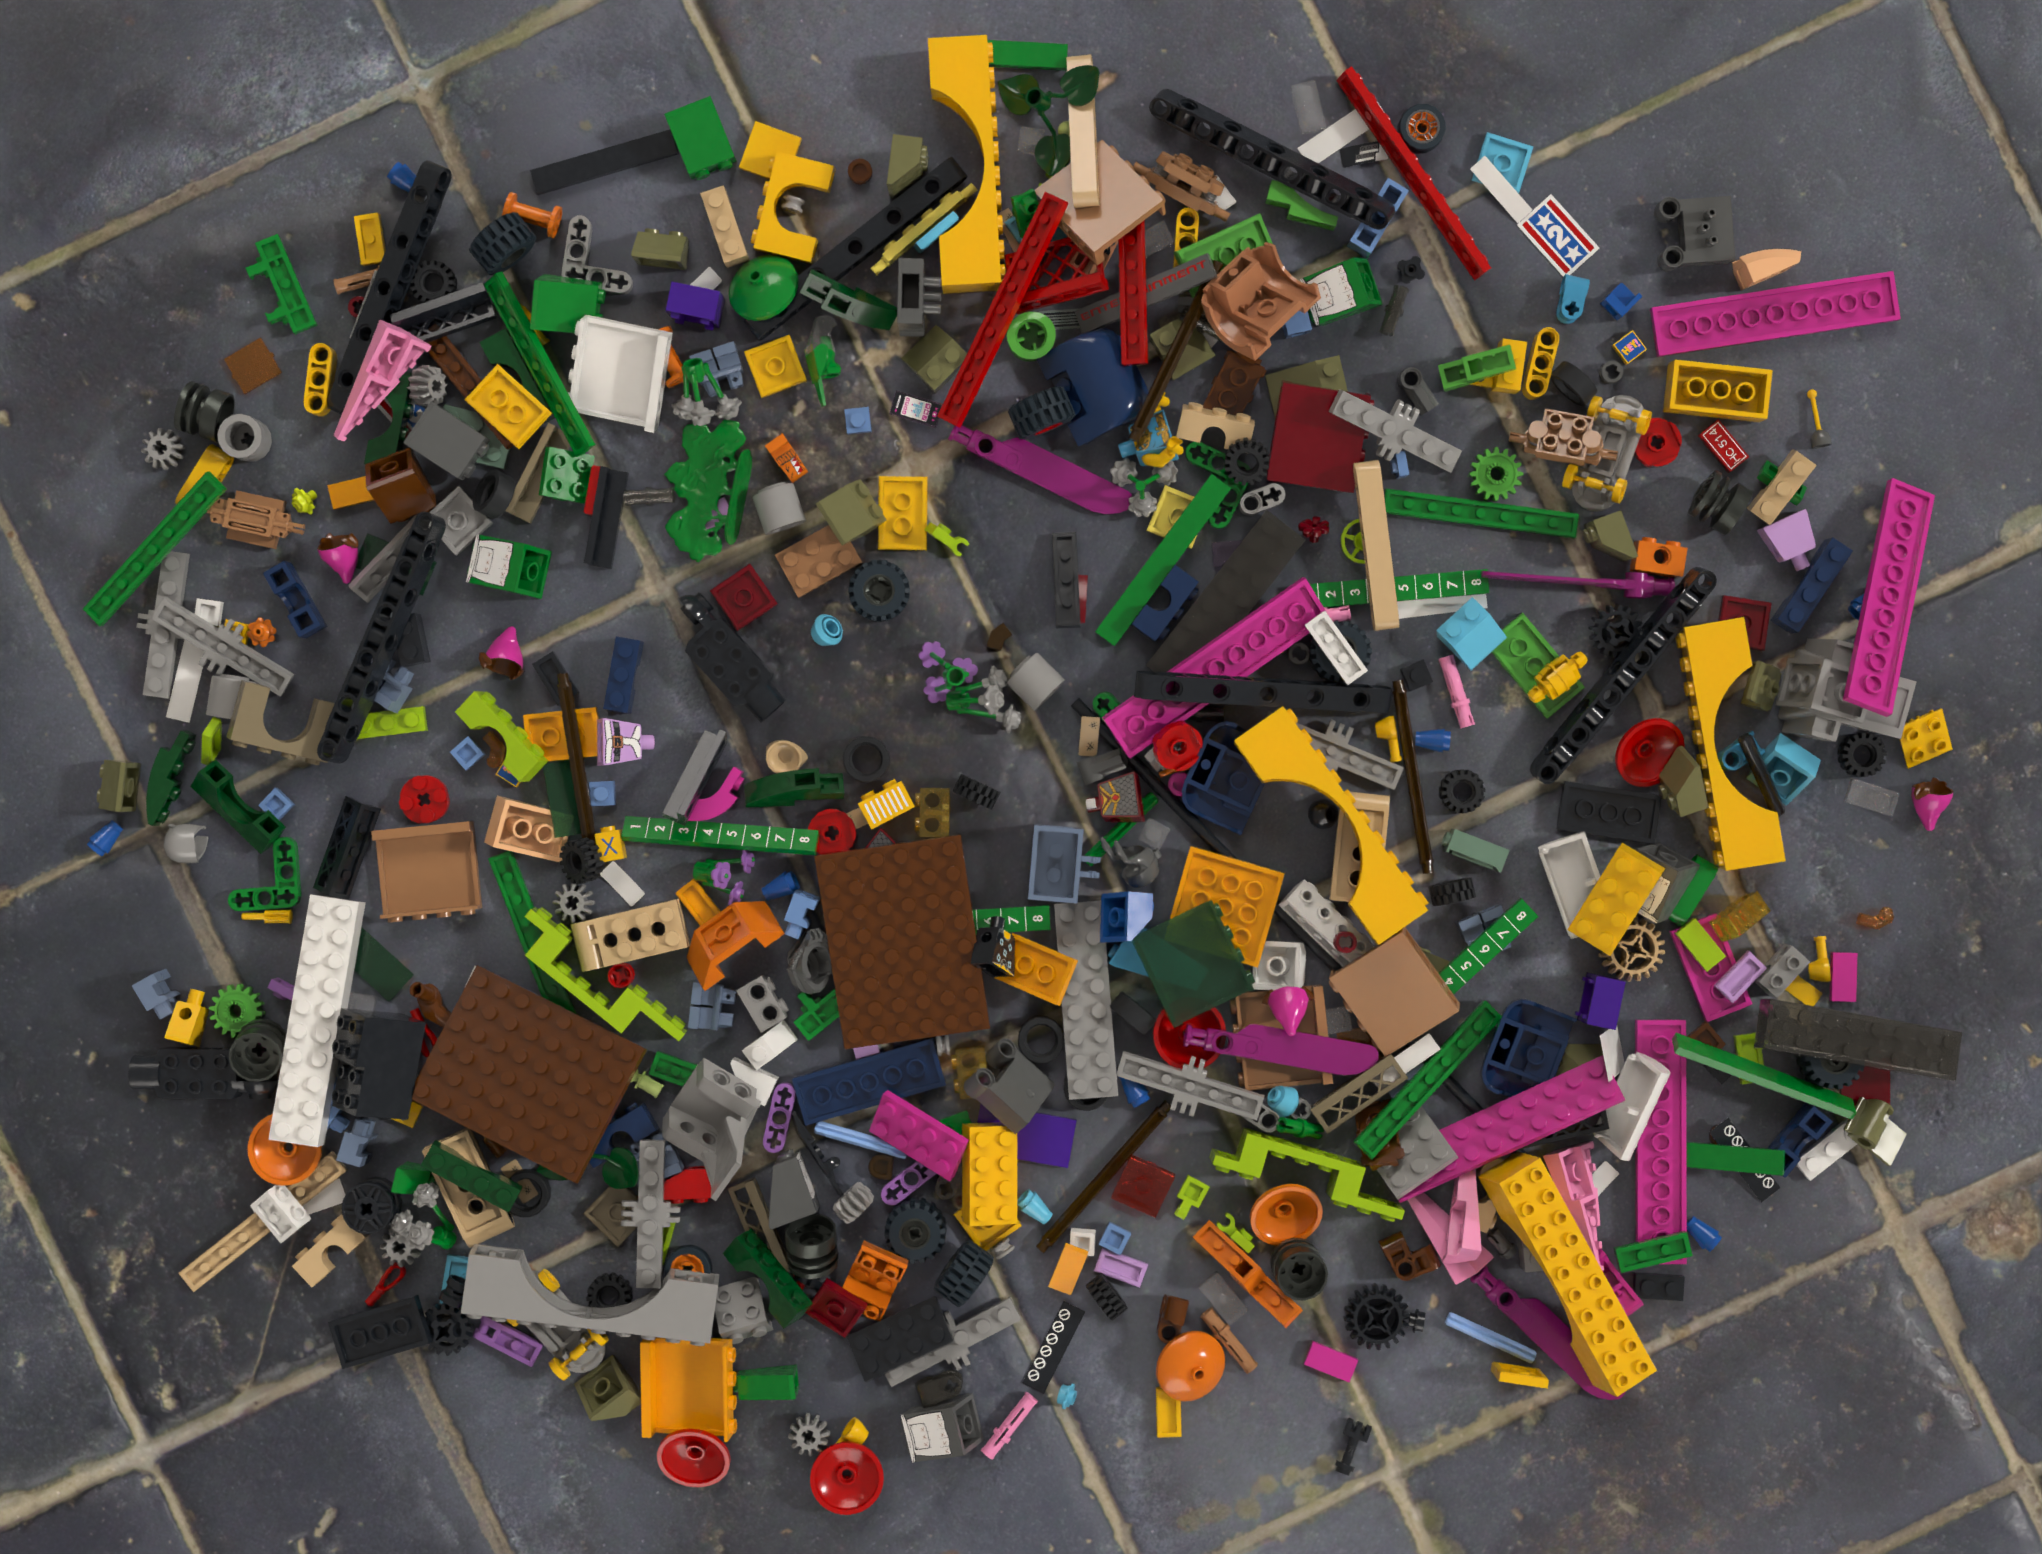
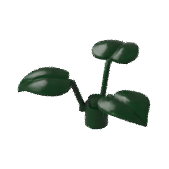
(1023, 93)
(618, 1172)

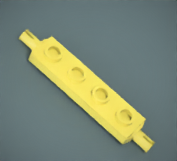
(913, 233)

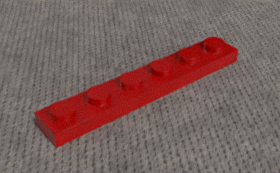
(1133, 297)

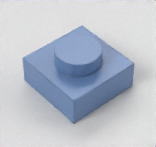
(858, 420)
(1399, 465)
(467, 753)
(602, 793)
(277, 803)
(1114, 1238)

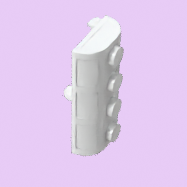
(1570, 873)
(1641, 1086)

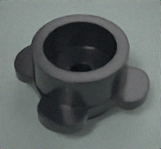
(1408, 276)

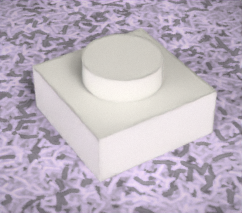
(209, 611)
(1083, 1239)

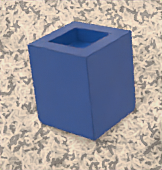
(1620, 301)

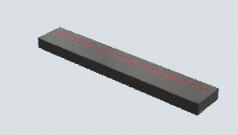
(1157, 290)

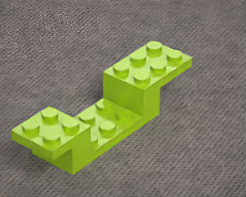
(626, 1007)
(1344, 1178)

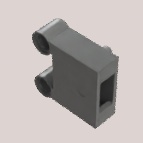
(1703, 231)
(912, 296)
(1015, 1091)

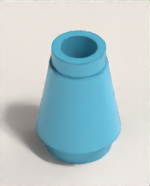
(1032, 1205)

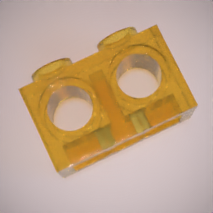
(940, 812)
(1739, 916)
(965, 1072)

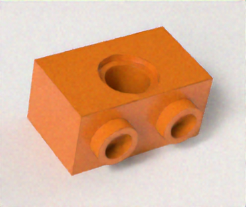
(1673, 562)

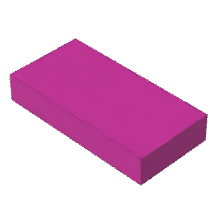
(1843, 976)
(1330, 1361)

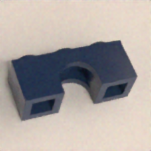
(1179, 587)
(301, 608)
(622, 674)
(636, 1122)
(1805, 1126)

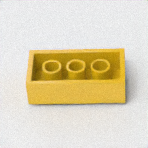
(1717, 391)
(1616, 899)
(989, 1175)

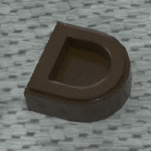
(881, 1166)

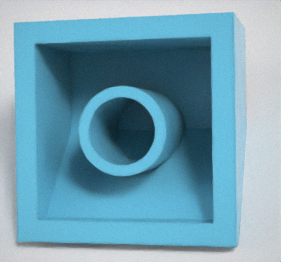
(1471, 634)
(1789, 767)

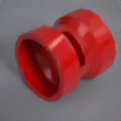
(619, 978)

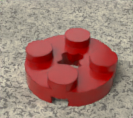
(1669, 448)
(1168, 737)
(410, 801)
(840, 821)

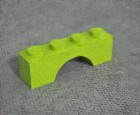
(522, 756)

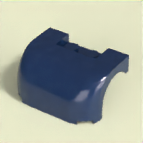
(1096, 383)
(1221, 781)
(1525, 1047)

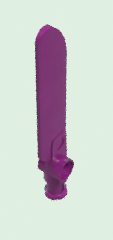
(1048, 471)
(1635, 584)
(1277, 1047)
(1541, 1327)

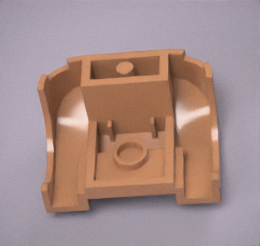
(1254, 300)

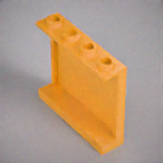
(687, 1387)

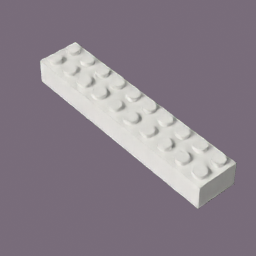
(318, 995)

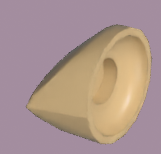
(784, 756)

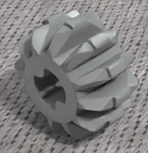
(427, 385)
(153, 449)
(566, 899)
(853, 1202)
(400, 1255)
(818, 1430)

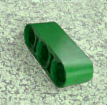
(1694, 891)

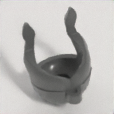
(1140, 863)

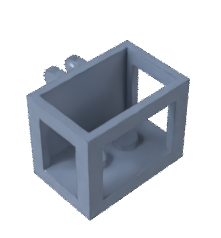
(1057, 863)

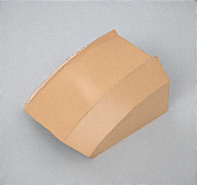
(1763, 265)

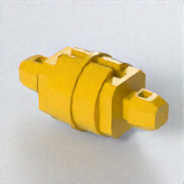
(1557, 677)

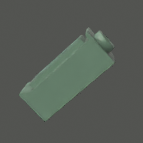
(1475, 850)

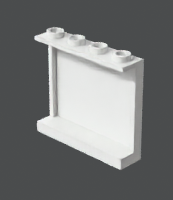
(619, 371)

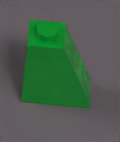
(768, 1383)

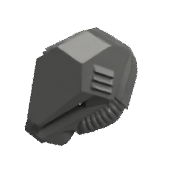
(810, 962)

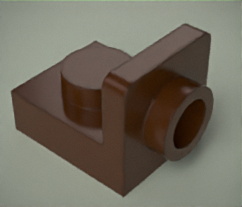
(1707, 1035)

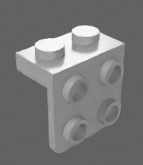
(741, 1311)

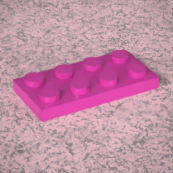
(1710, 1000)
(918, 1135)

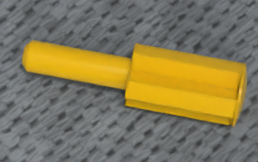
(270, 916)

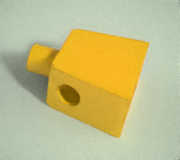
(187, 1029)

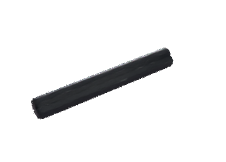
(1761, 773)

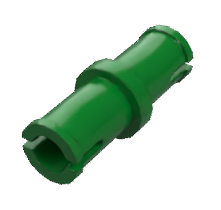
(1299, 1128)

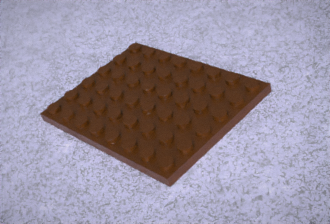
(902, 941)
(527, 1074)

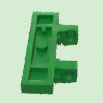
(292, 303)
(816, 1013)

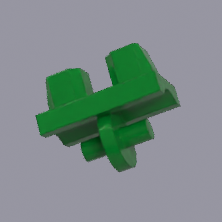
(1024, 209)

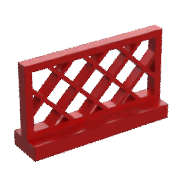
(1064, 290)

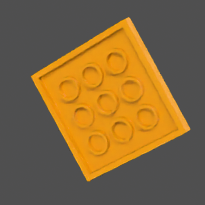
(1241, 889)

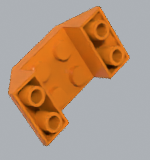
(727, 934)
(875, 1278)

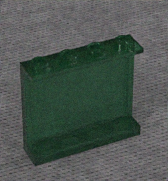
(1193, 962)

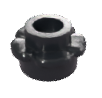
(1417, 1320)

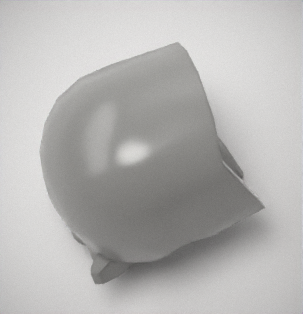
(182, 845)

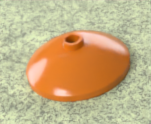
(275, 1162)
(1285, 1213)
(1183, 1358)

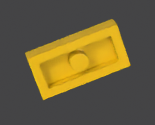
(370, 238)

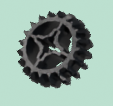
(1368, 1323)

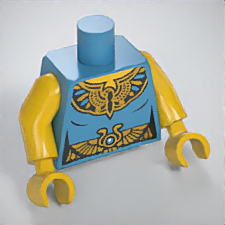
(1157, 444)

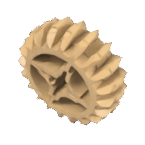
(1651, 956)

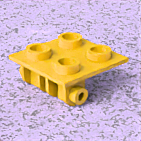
(1925, 738)

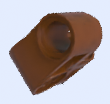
(1397, 1252)
(1173, 1314)

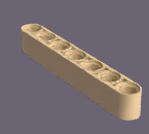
(1083, 146)
(1376, 545)

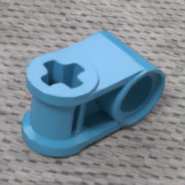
(1573, 295)
(1737, 753)

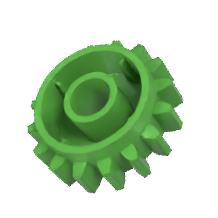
(1483, 479)
(224, 1007)

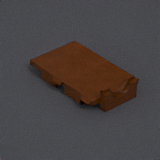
(1234, 383)
(1391, 1151)

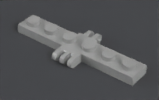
(1395, 430)
(164, 641)
(222, 646)
(1342, 755)
(1190, 1085)
(650, 1213)
(965, 1335)

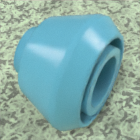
(826, 630)
(1283, 1100)

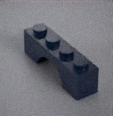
(1821, 573)

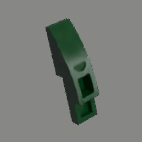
(849, 303)
(162, 785)
(788, 786)

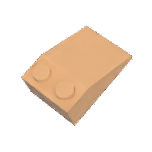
(523, 829)

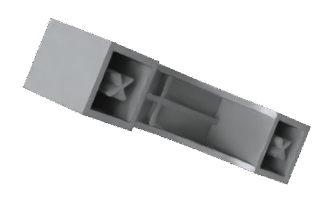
(505, 1287)

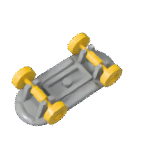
(1620, 424)
(571, 1350)

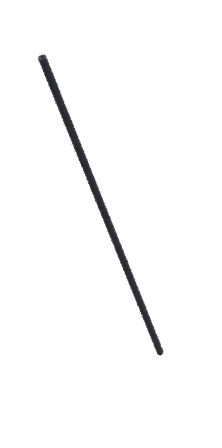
(1218, 847)

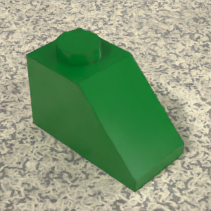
(409, 1176)

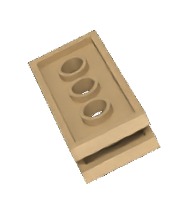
(1377, 810)
(592, 934)
(473, 1224)

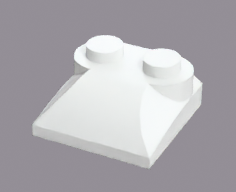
(1280, 966)

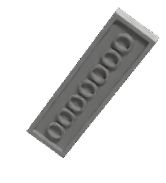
(1086, 1003)

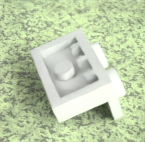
(280, 1212)

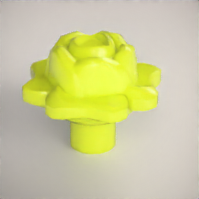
(303, 501)

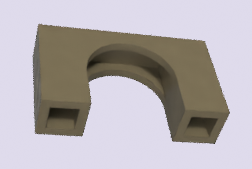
(248, 725)

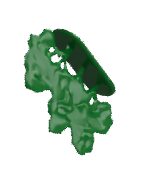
(703, 482)

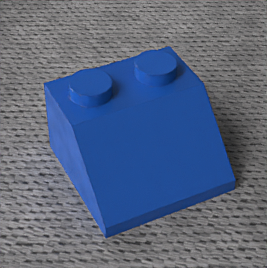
(1124, 915)

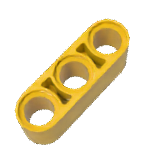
(1185, 232)
(1546, 353)
(315, 368)
(212, 460)

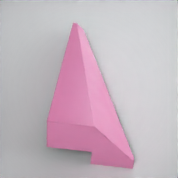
(386, 360)
(1573, 1177)
(1436, 1225)
(1464, 1225)

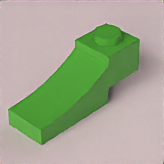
(1298, 209)
(1476, 367)

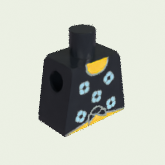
(994, 949)

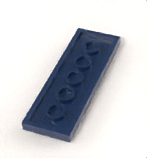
(864, 1080)

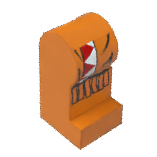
(786, 458)

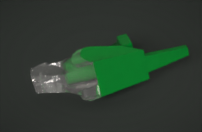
(821, 354)

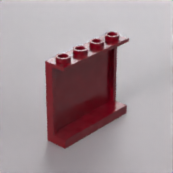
(1312, 443)

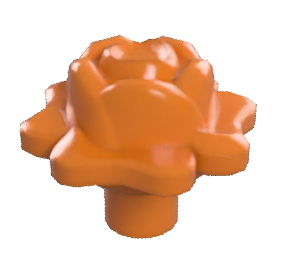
(261, 632)

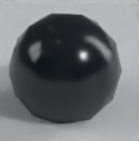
(1323, 813)

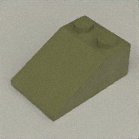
(1319, 373)

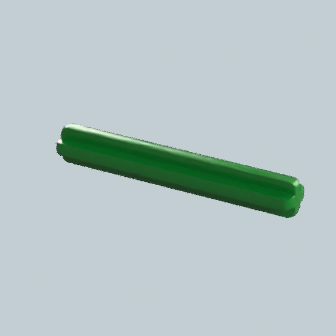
(1121, 829)

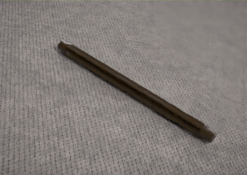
(1170, 362)
(576, 756)
(1413, 778)
(1104, 1176)

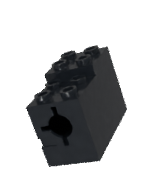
(377, 1062)

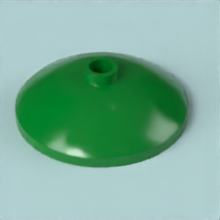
(763, 287)

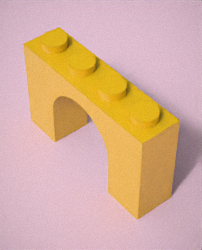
(786, 173)

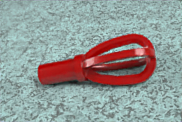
(424, 1050)
(380, 1289)

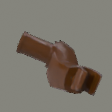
(430, 1002)

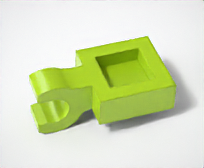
(942, 533)
(1192, 1193)
(1241, 1237)

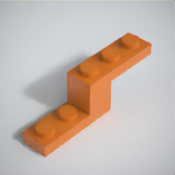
(1247, 1274)

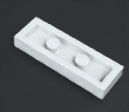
(1336, 647)
(1825, 1151)

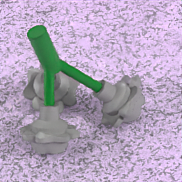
(1142, 503)

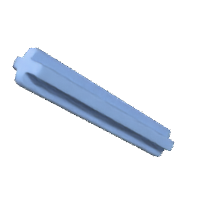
(857, 1138)
(1490, 1337)

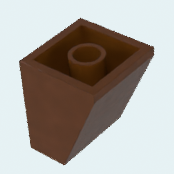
(399, 486)

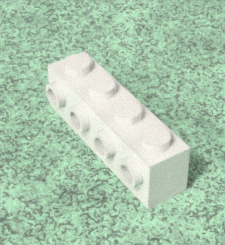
(1323, 921)

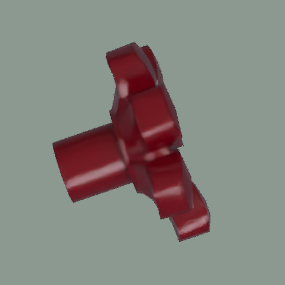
(1314, 528)

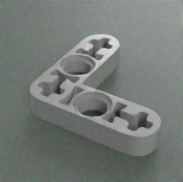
(580, 264)

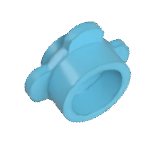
(1066, 1395)

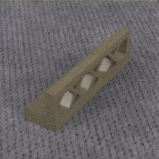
(526, 494)
(1352, 1085)
(762, 1213)

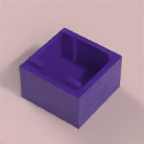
(695, 305)
(1601, 1001)

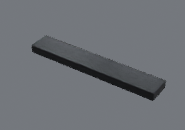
(604, 162)

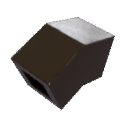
(998, 637)

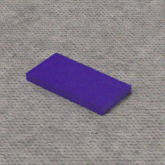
(1043, 1140)

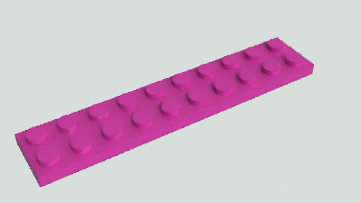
(1775, 314)
(1889, 598)
(1232, 653)
(1525, 1119)
(1662, 1146)

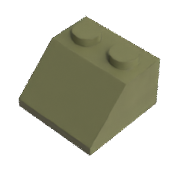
(661, 249)
(935, 358)
(851, 512)
(1610, 536)
(1683, 784)
(119, 785)

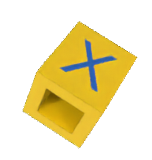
(610, 844)

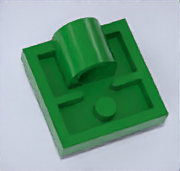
(565, 475)

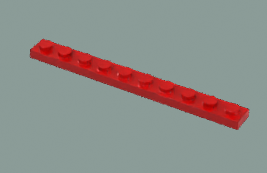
(1413, 173)
(1003, 309)

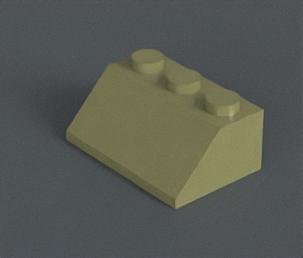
(906, 163)

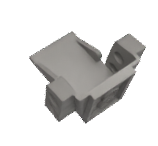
(1814, 694)
(712, 1120)

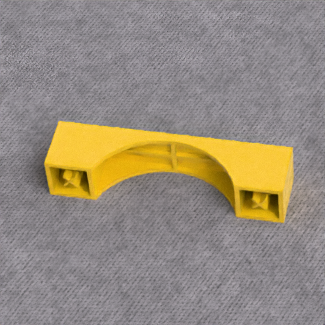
(963, 82)
(1712, 661)
(1383, 893)
(1540, 1218)

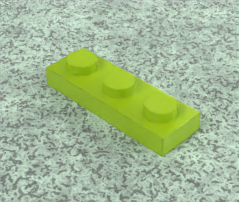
(391, 723)

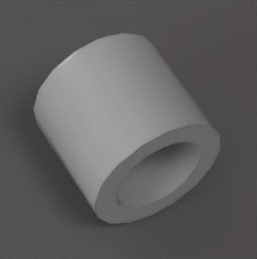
(234, 432)
(778, 508)
(1035, 680)
(223, 695)

